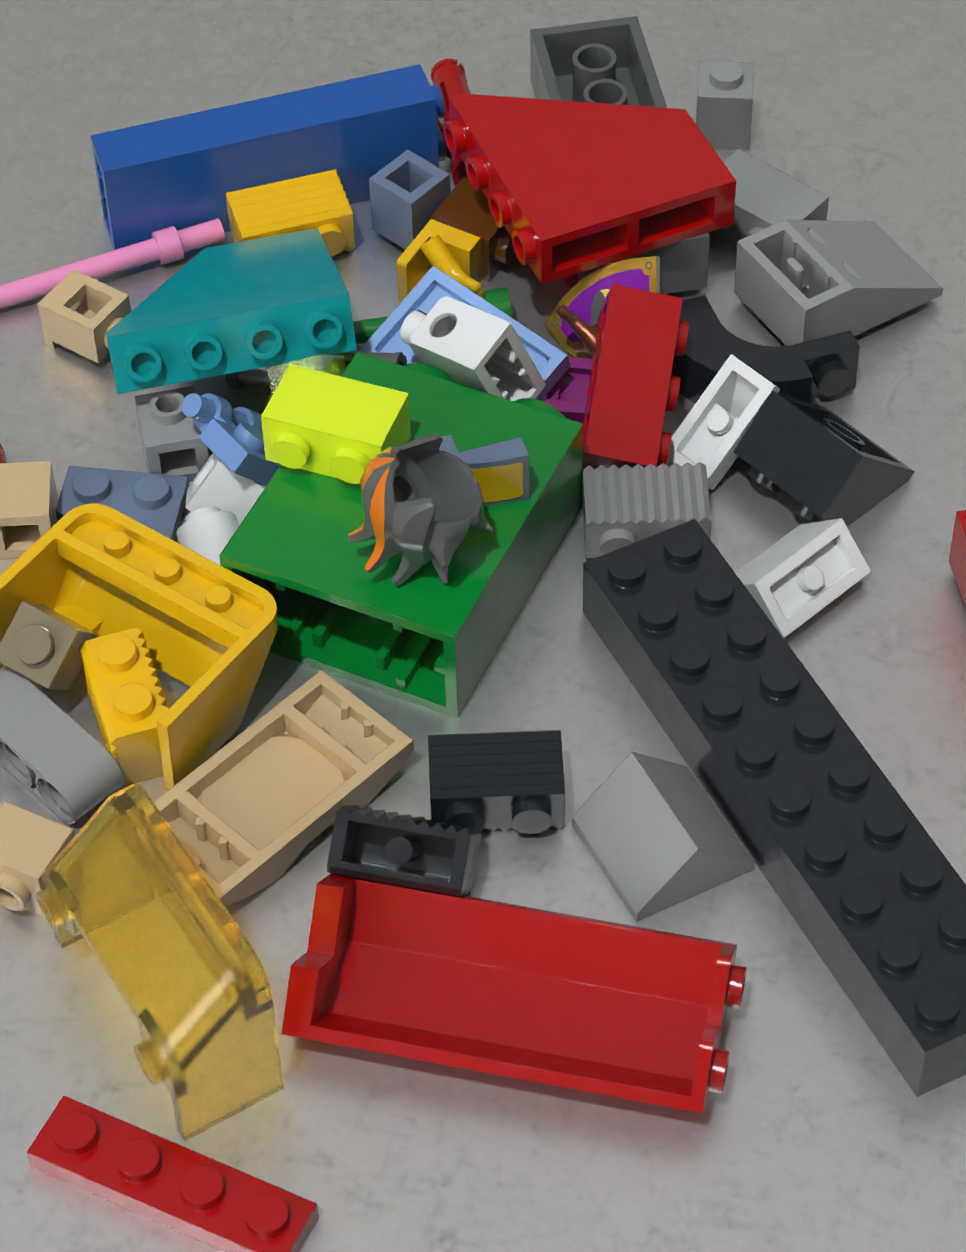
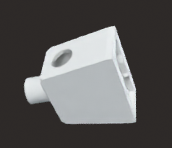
(464, 340)

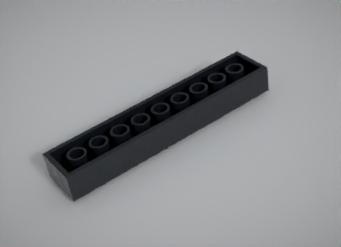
(794, 790)

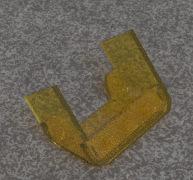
(172, 958)

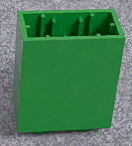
(423, 636)

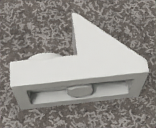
(720, 419)

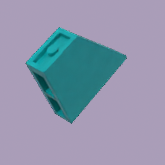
(235, 313)

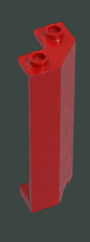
(515, 992)

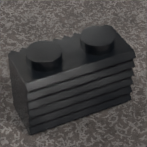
(498, 780)
(404, 850)

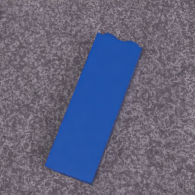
(186, 164)

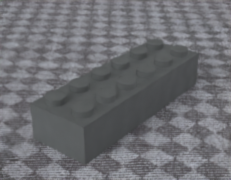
(613, 66)

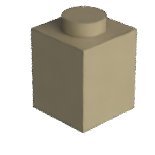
(44, 646)

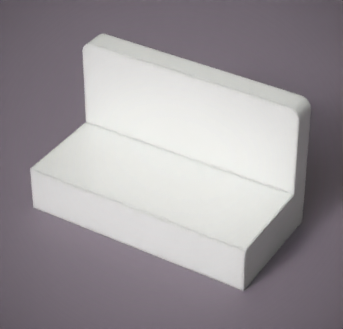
(804, 572)

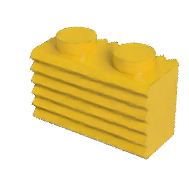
(294, 207)
(126, 701)

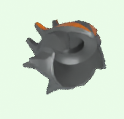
(418, 505)

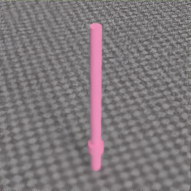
(166, 246)

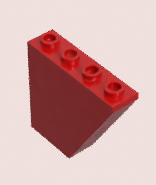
(589, 177)

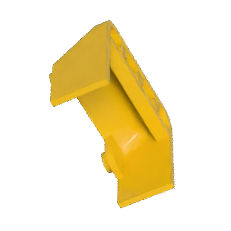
(193, 614)

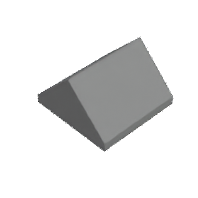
(658, 835)

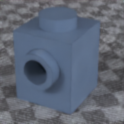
(406, 196)

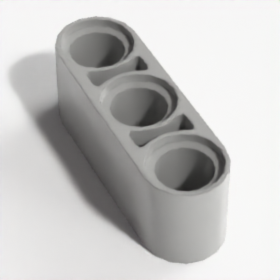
(52, 751)

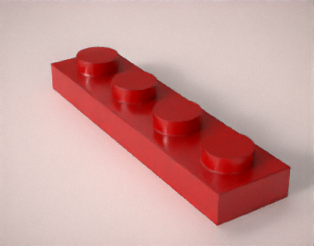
(169, 1182)

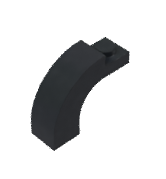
(799, 370)

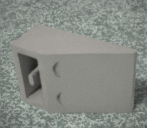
(827, 278)

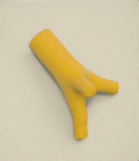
(441, 258)

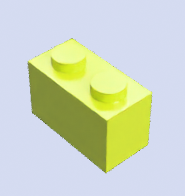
(332, 423)

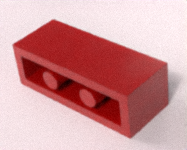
(633, 379)

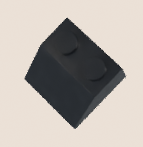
(818, 460)

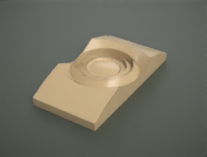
(281, 785)

